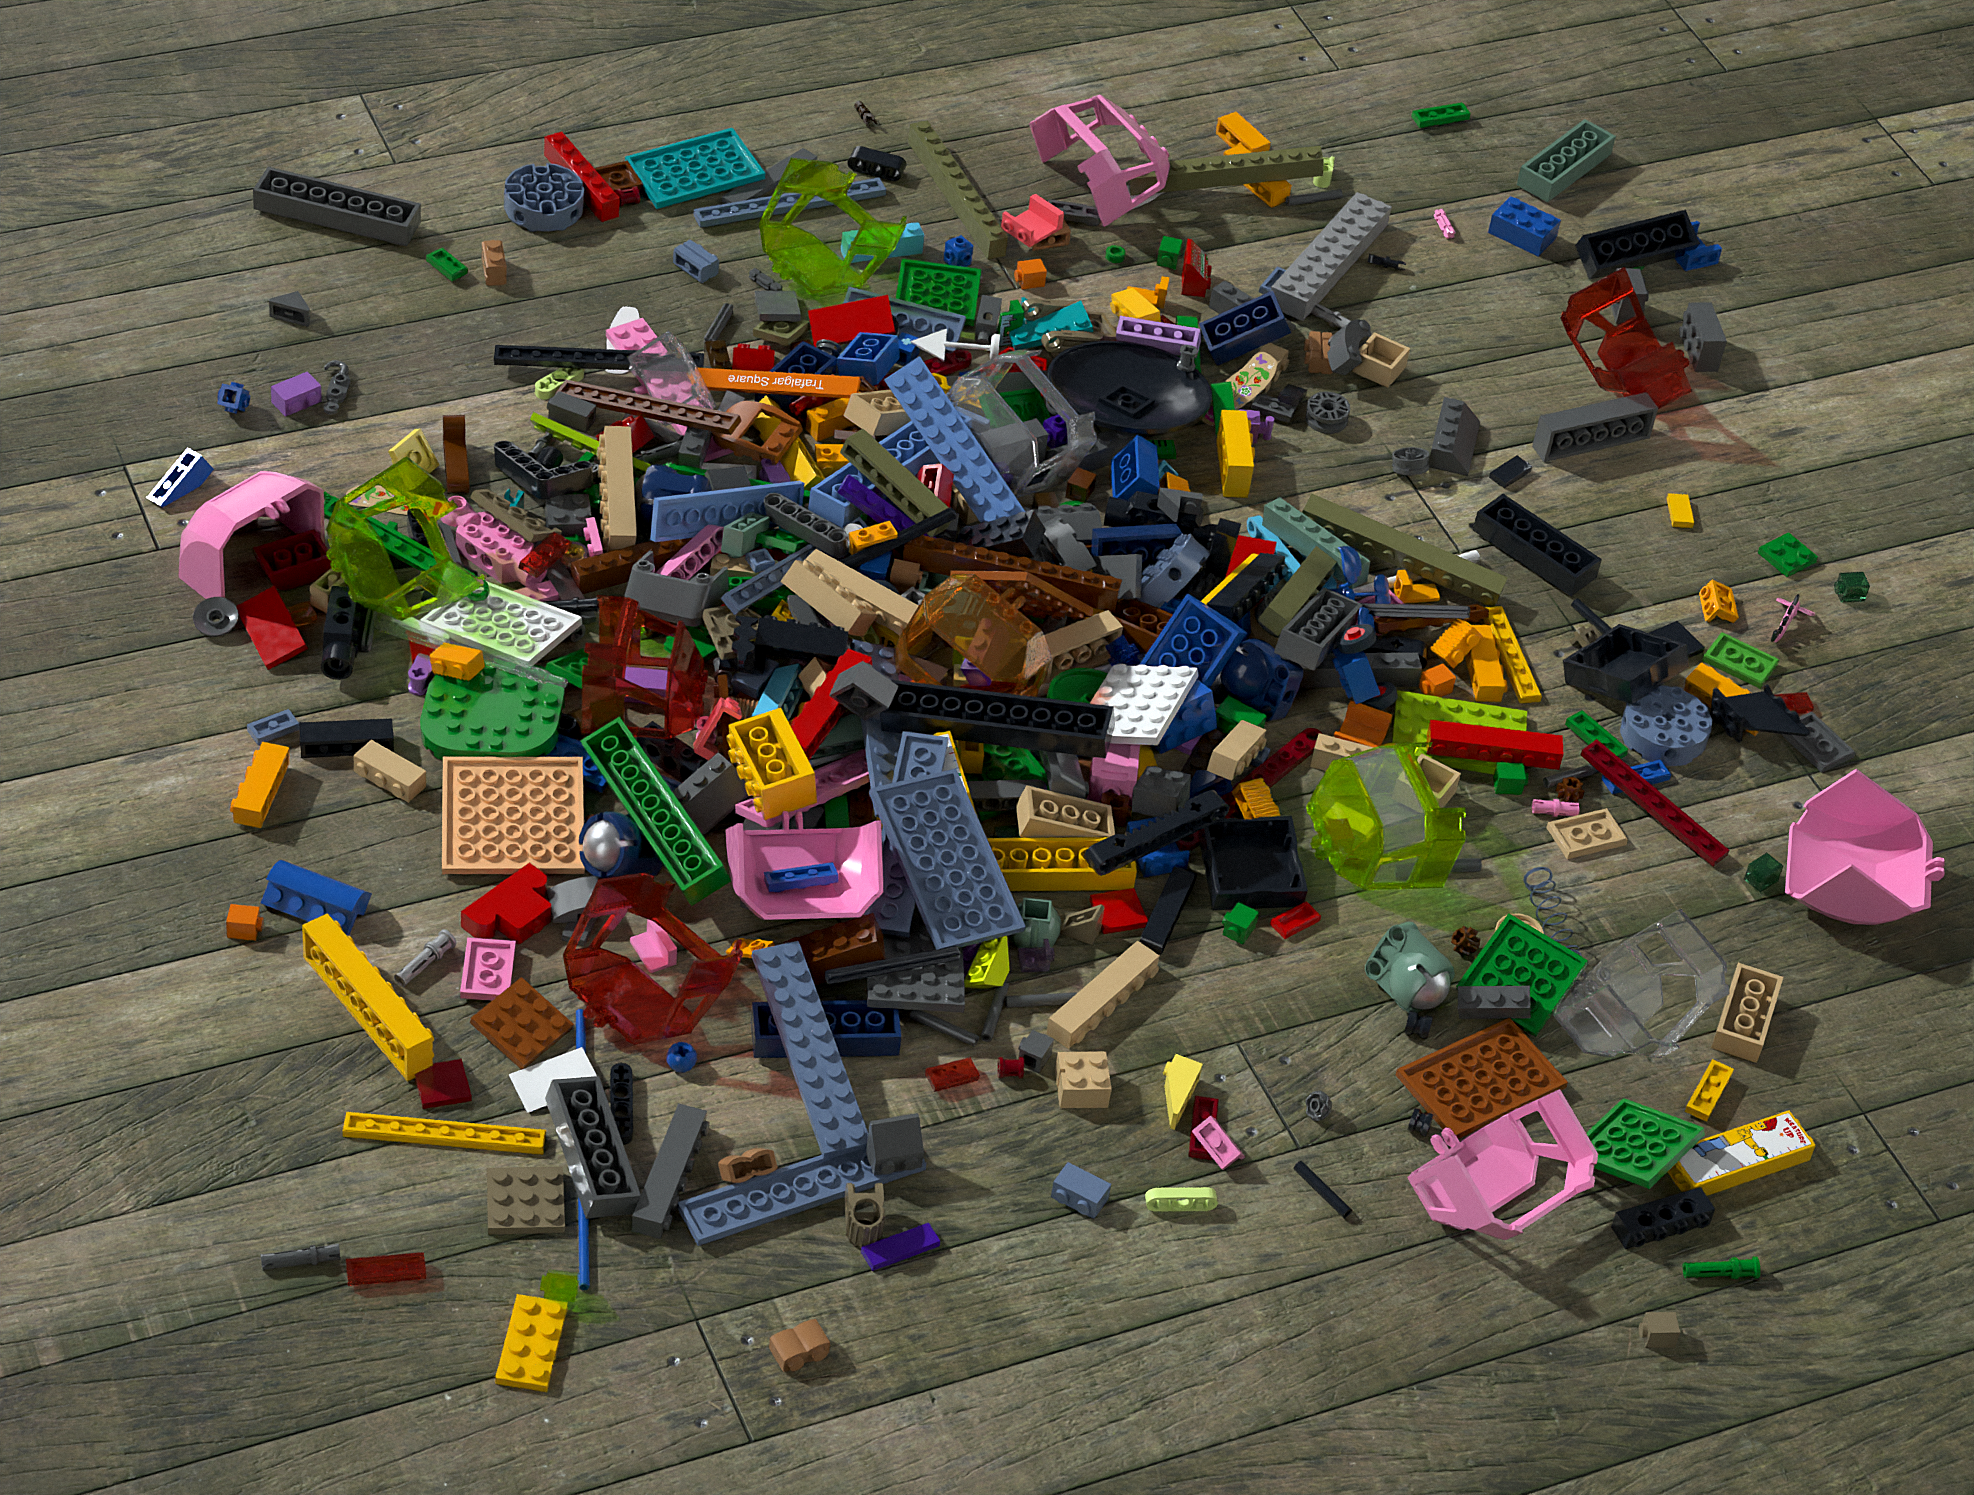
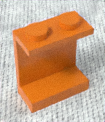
(1364, 725)

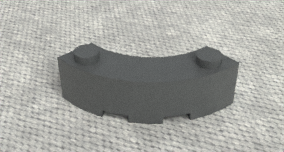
(1345, 346)
(1062, 543)

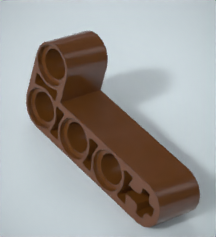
(455, 454)

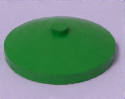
(1076, 685)

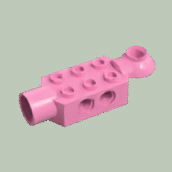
(490, 544)

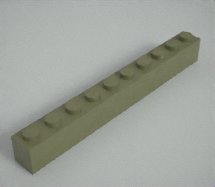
(1235, 170)
(958, 190)
(1407, 551)

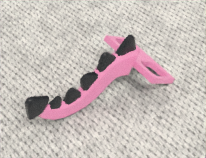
(1790, 613)

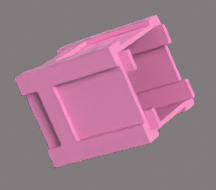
(1115, 773)

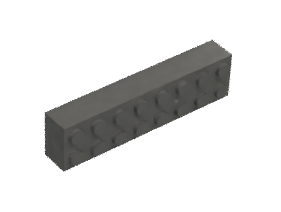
(337, 206)

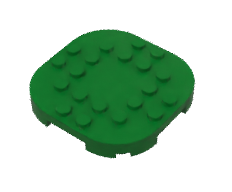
(491, 715)

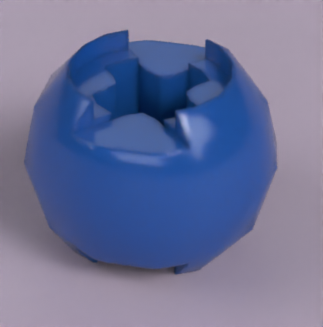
(681, 1057)

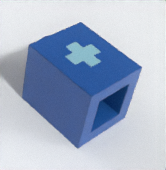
(907, 351)

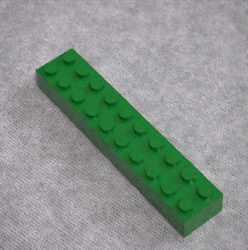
(656, 811)

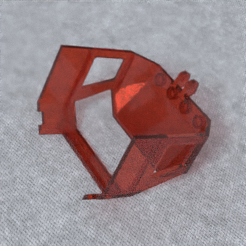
(1628, 350)
(620, 644)
(622, 991)

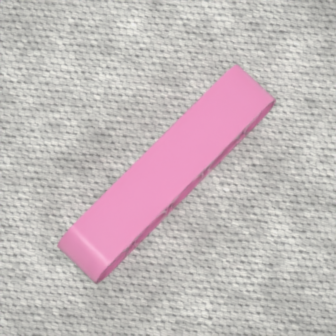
(692, 554)

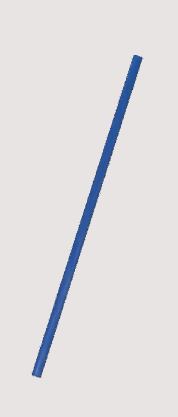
(583, 1222)

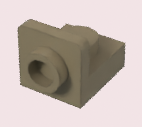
(1585, 636)

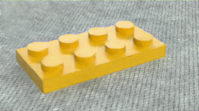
(531, 1343)

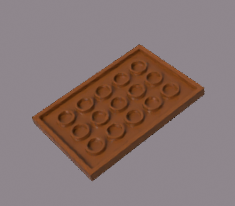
(1040, 596)
(1481, 1078)

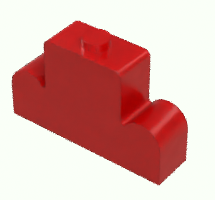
(513, 907)

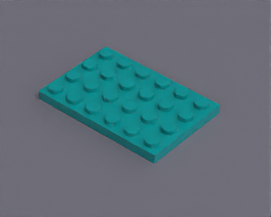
(695, 167)

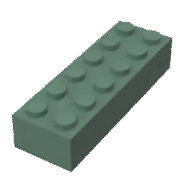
(1566, 160)

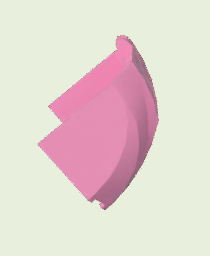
(265, 494)
(853, 851)
(1861, 855)

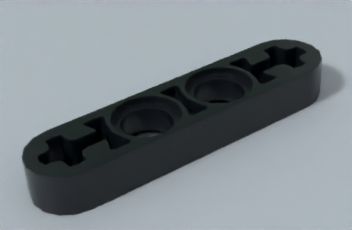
(624, 1103)

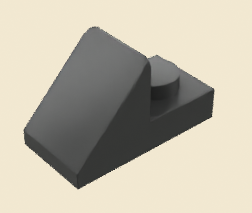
(1177, 501)

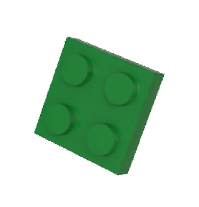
(780, 539)
(1787, 554)

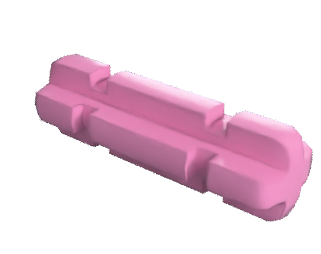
(1444, 223)

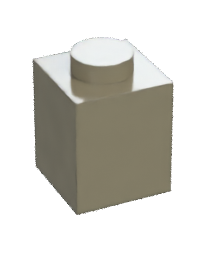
(1659, 1330)

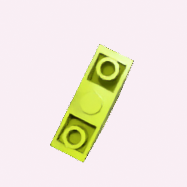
(989, 965)

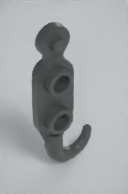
(337, 388)

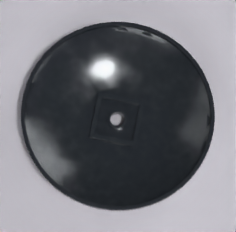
(1130, 387)

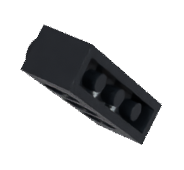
(671, 755)
(1663, 1218)

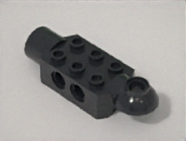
(1143, 510)
(341, 634)

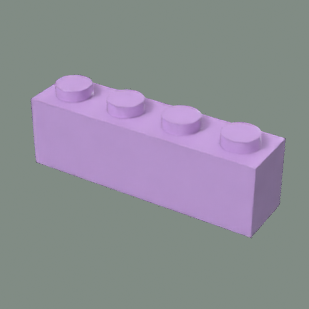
(1157, 334)

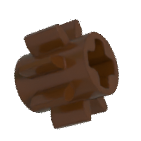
(1570, 790)
(1465, 940)

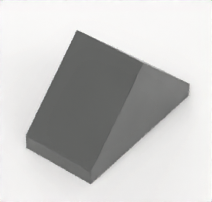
(290, 308)

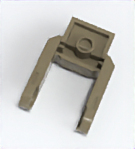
(1065, 338)

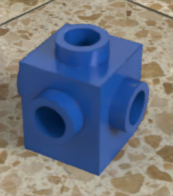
(958, 252)
(227, 394)

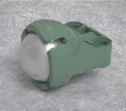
(1410, 968)

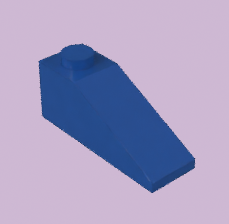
(183, 477)

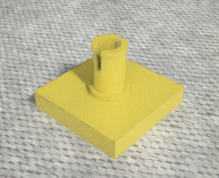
(417, 449)

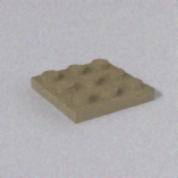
(525, 1200)

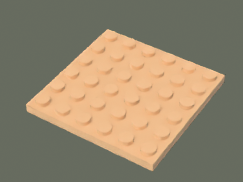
(512, 814)

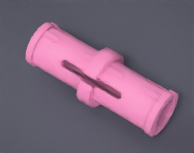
(1555, 808)

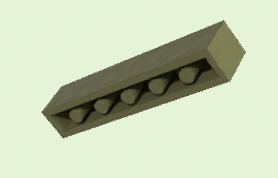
(892, 478)
(1298, 590)

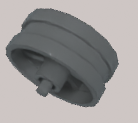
(1410, 461)

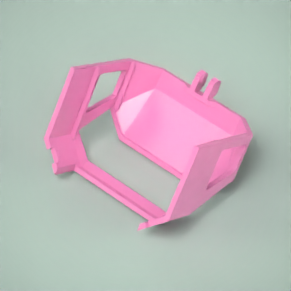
(1105, 176)
(1498, 1165)

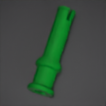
(1734, 1268)

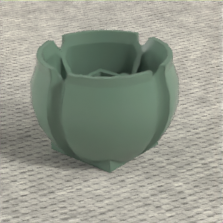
(1044, 926)

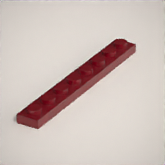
(1655, 802)

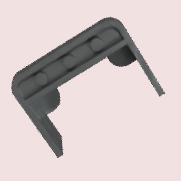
(673, 597)
(1062, 773)

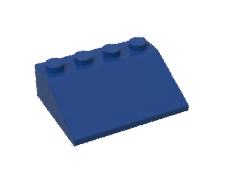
(1196, 639)

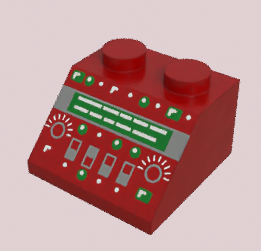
(1195, 271)

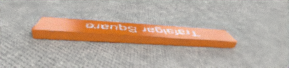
(780, 383)

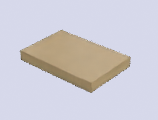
(1587, 833)

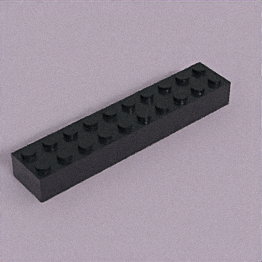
(1001, 719)

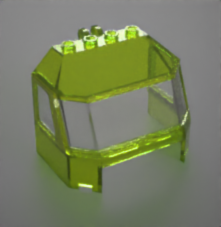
(1384, 821)

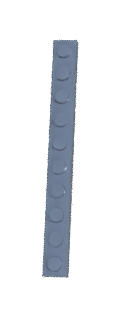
(756, 207)
(768, 580)

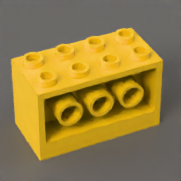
(772, 764)

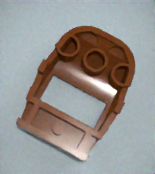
(775, 445)

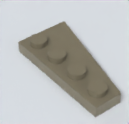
(514, 517)

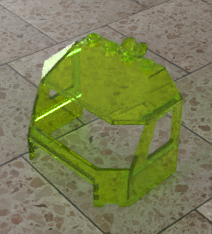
(802, 253)
(364, 559)

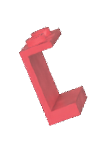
(1034, 224)
(701, 745)

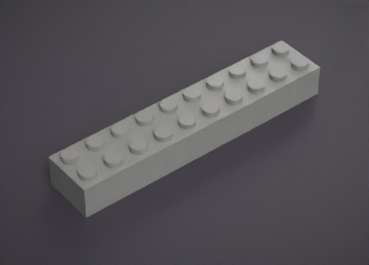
(1330, 255)

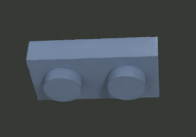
(273, 727)

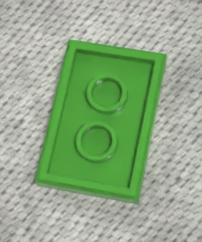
(1740, 660)

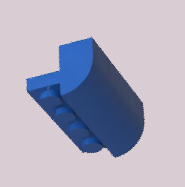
(313, 895)

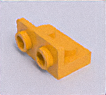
(871, 535)
(1718, 601)

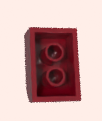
(294, 560)

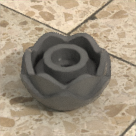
(1318, 1105)

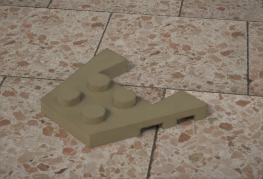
(721, 626)

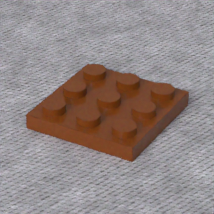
(521, 1023)

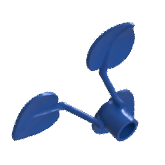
(1352, 569)

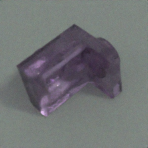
(1036, 958)

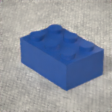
(1524, 226)
(869, 356)
(1135, 469)
(1193, 718)

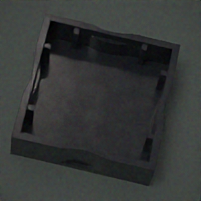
(1626, 663)
(1253, 863)

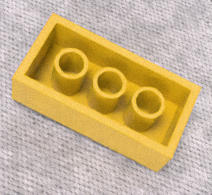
(1235, 453)

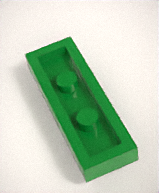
(1440, 115)
(1590, 730)

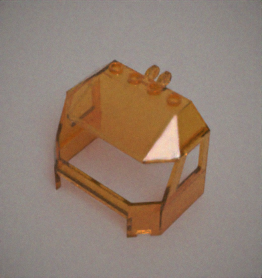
(981, 629)

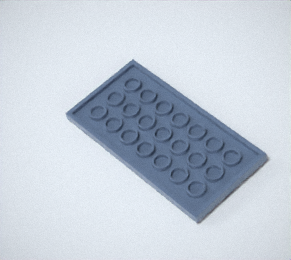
(947, 860)

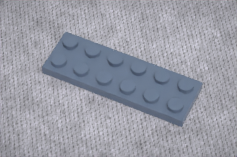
(917, 318)

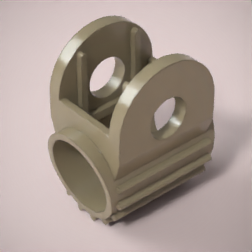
(861, 1234)

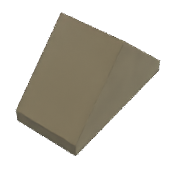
(1084, 924)

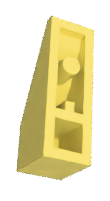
(1180, 1083)

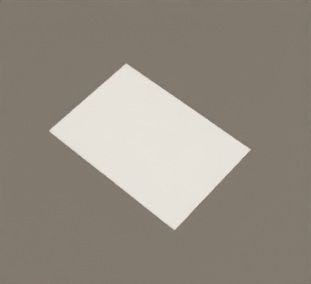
(535, 1080)

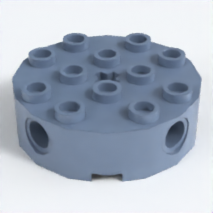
(544, 197)
(1172, 570)
(1667, 726)

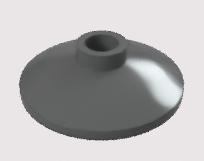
(213, 609)

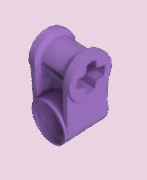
(773, 473)
(420, 675)

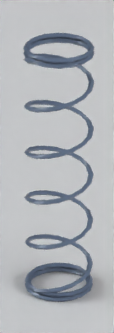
(1542, 884)

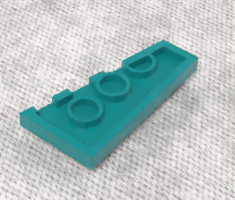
(1069, 318)

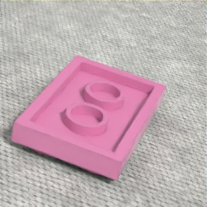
(487, 968)

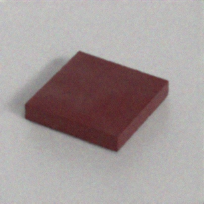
(443, 1084)

